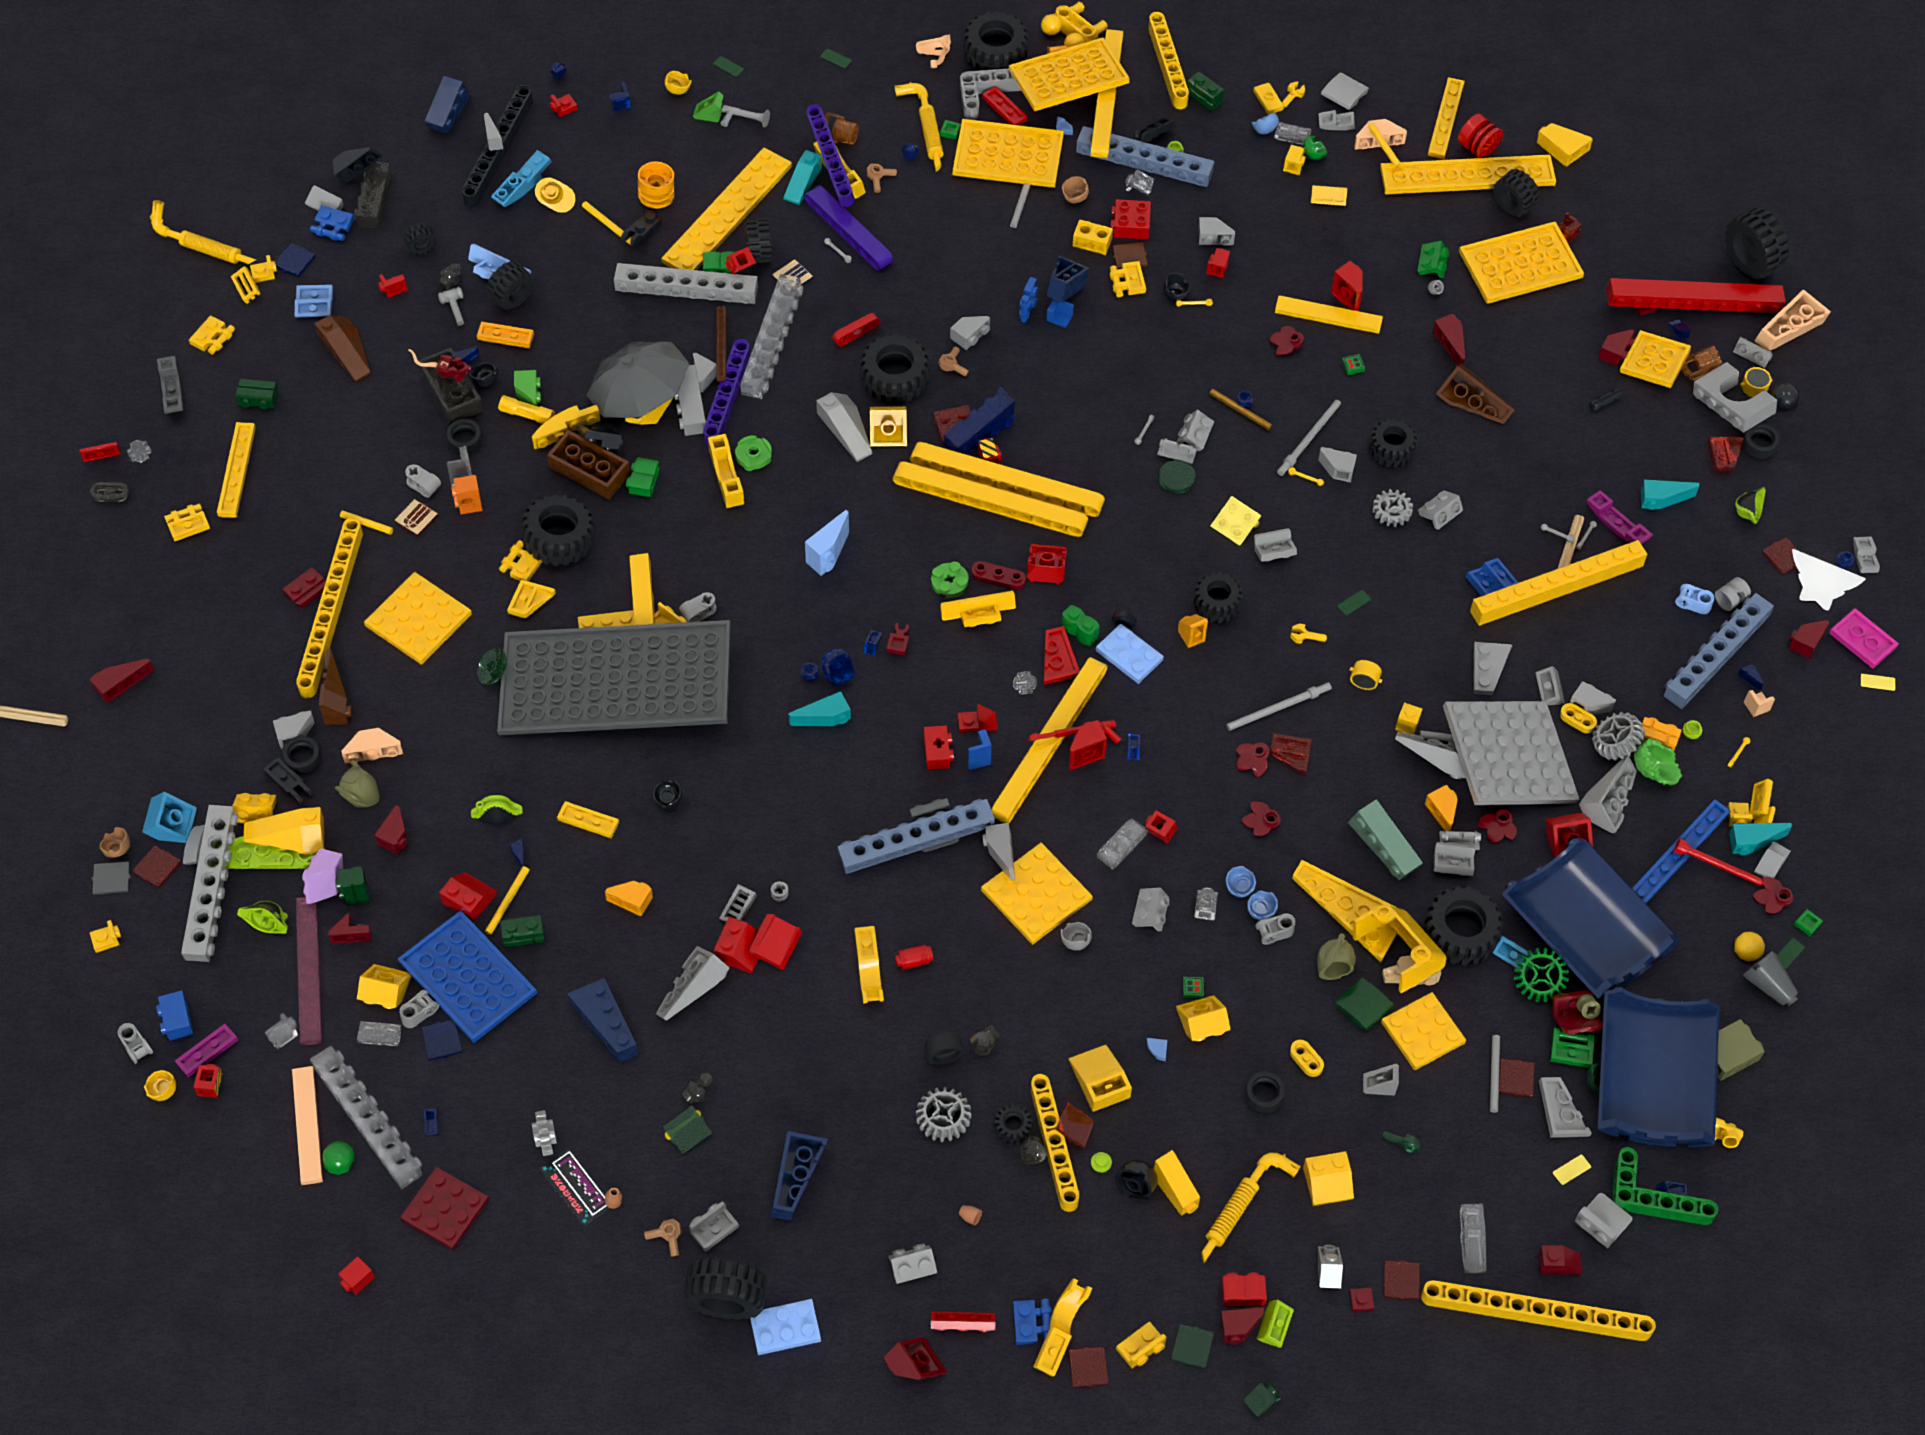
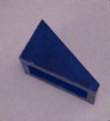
(1680, 329)
(467, 354)
(872, 642)
(1752, 676)
(1133, 751)
(517, 849)
(431, 1121)
(1672, 1187)

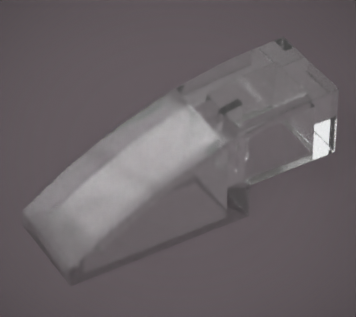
(1473, 1238)

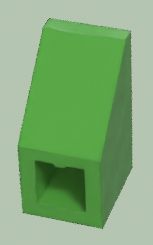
(527, 385)

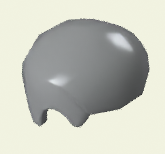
(1076, 936)

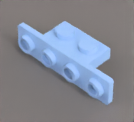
(486, 261)

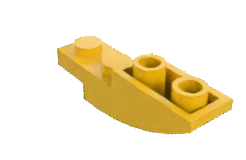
(566, 420)

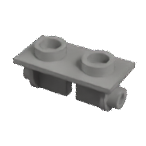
(1753, 352)
(1177, 451)
(1461, 838)

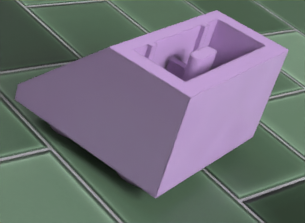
(321, 875)

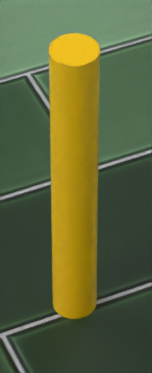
(1384, 145)
(369, 523)

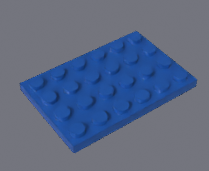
(467, 976)

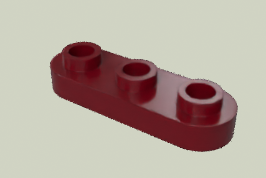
(1005, 579)

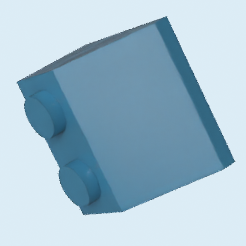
(169, 818)

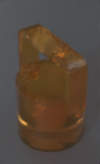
(843, 130)
(1705, 360)

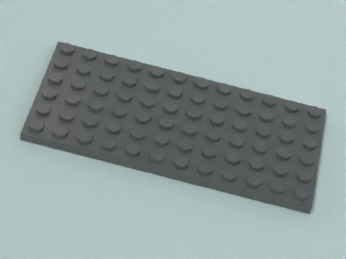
(615, 677)

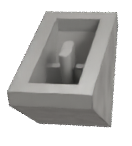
(705, 371)
(1382, 1081)

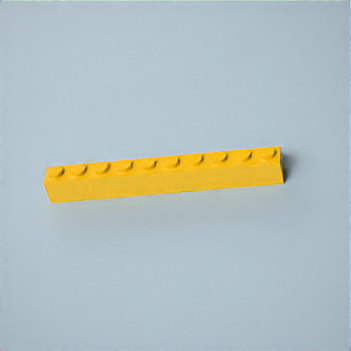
(1558, 582)

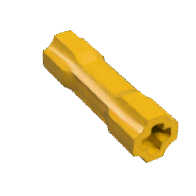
(513, 406)

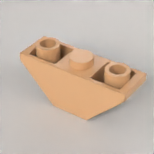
(1391, 133)
(371, 745)

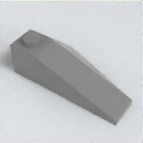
(845, 422)
(1434, 751)
(1608, 797)
(700, 974)

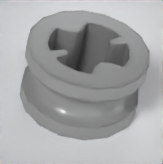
(779, 897)

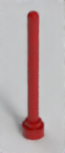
(1682, 847)

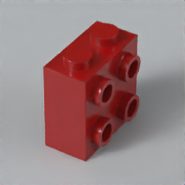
(1131, 219)

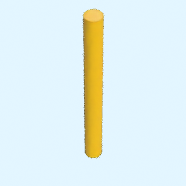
(604, 220)
(507, 900)

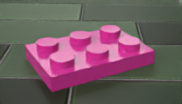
(1863, 638)

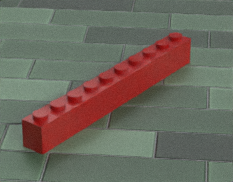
(1695, 295)

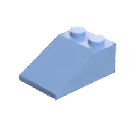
(825, 545)

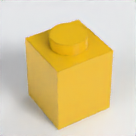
(1408, 718)

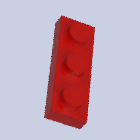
(1004, 106)
(962, 1321)

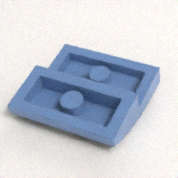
(313, 300)

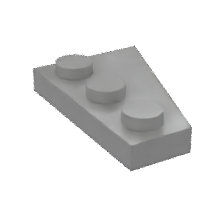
(1488, 665)
(1560, 1112)

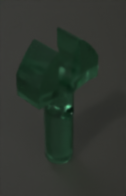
(1409, 1142)

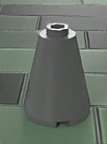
(1772, 979)

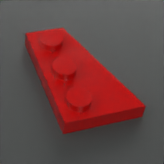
(1059, 657)

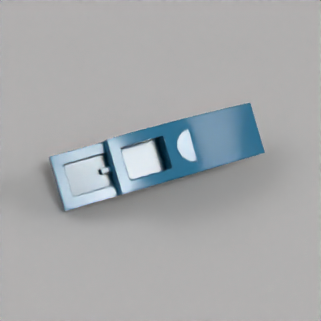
(524, 180)

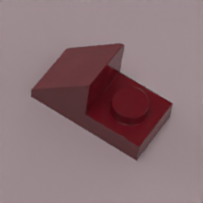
(346, 933)

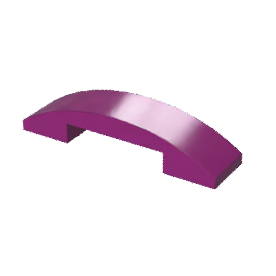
(1616, 521)

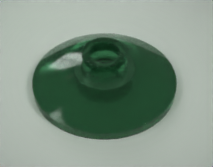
(491, 666)

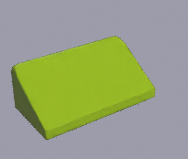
(1275, 1323)

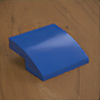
(1491, 577)

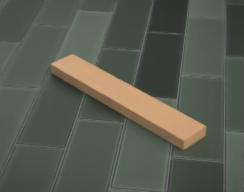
(307, 1125)

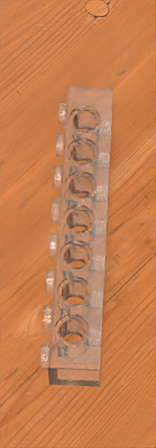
(771, 336)
(402, 1173)

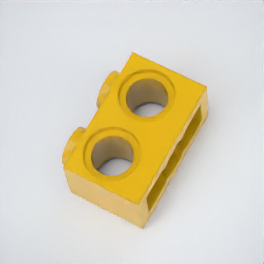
(1092, 237)

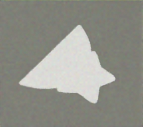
(1823, 580)

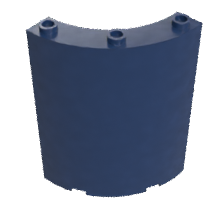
(1591, 918)
(1659, 1069)

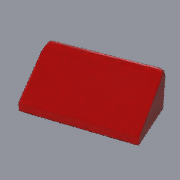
(100, 451)

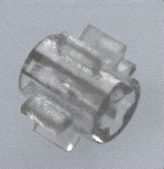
(139, 451)
(1024, 682)

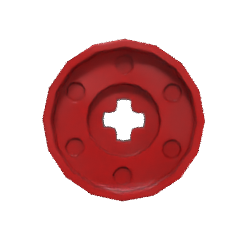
(1480, 136)

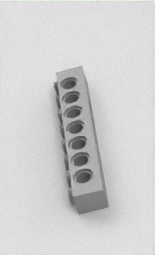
(686, 283)
(216, 816)

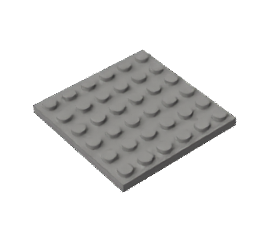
(1510, 753)

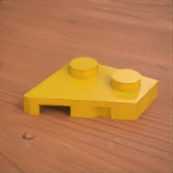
(529, 598)

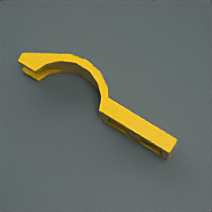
(868, 964)
(1060, 1324)

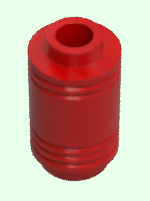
(914, 957)

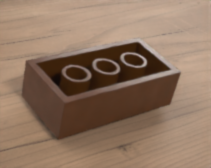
(588, 464)

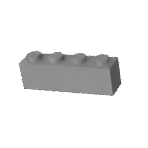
(690, 404)

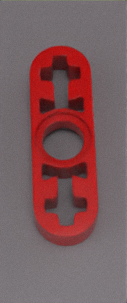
(856, 329)

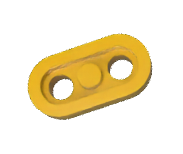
(1578, 718)
(1307, 1059)

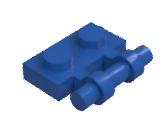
(332, 218)
(1028, 299)
(1025, 1320)

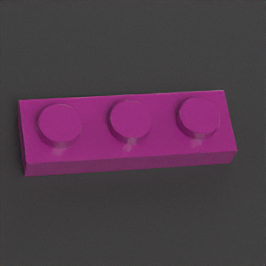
(206, 1050)

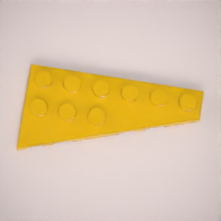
(1345, 905)

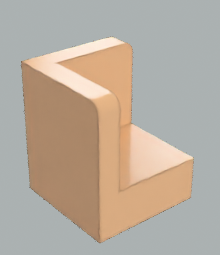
(1758, 703)

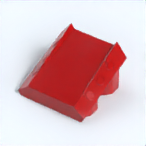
(1046, 563)
(775, 941)

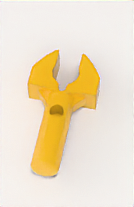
(1293, 93)
(1304, 634)

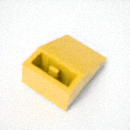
(1101, 1077)

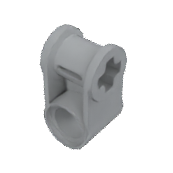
(421, 480)
(698, 609)
(1272, 929)
(421, 1006)
(135, 1045)

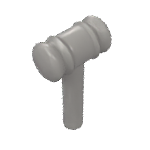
(451, 297)

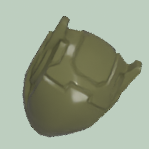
(358, 787)
(1335, 959)

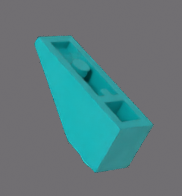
(803, 177)
(1661, 494)
(825, 712)
(1752, 837)

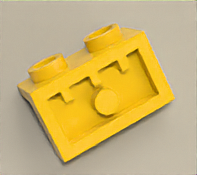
(1141, 1345)

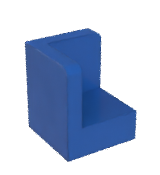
(1060, 313)

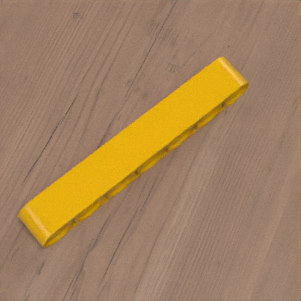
(1168, 60)
(1057, 1151)

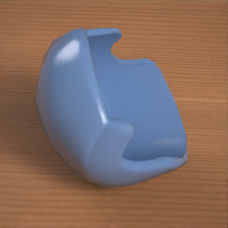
(1266, 124)
(1240, 881)
(1262, 905)

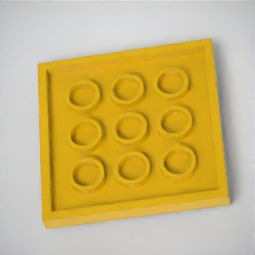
(417, 618)
(1040, 894)

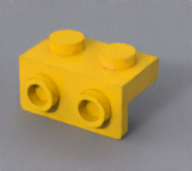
(253, 807)

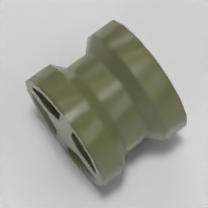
(1588, 1006)

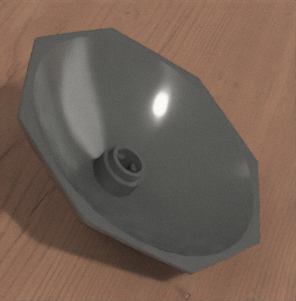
(637, 379)

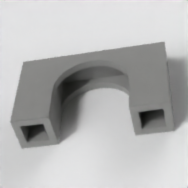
(1740, 414)

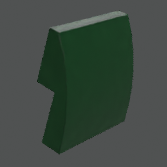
(1364, 1004)

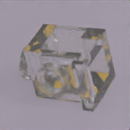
(1206, 904)

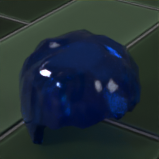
(838, 666)

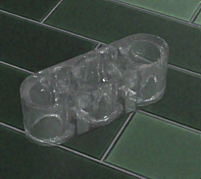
(1122, 843)

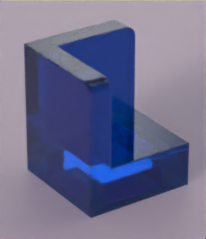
(621, 99)

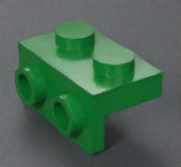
(1433, 259)

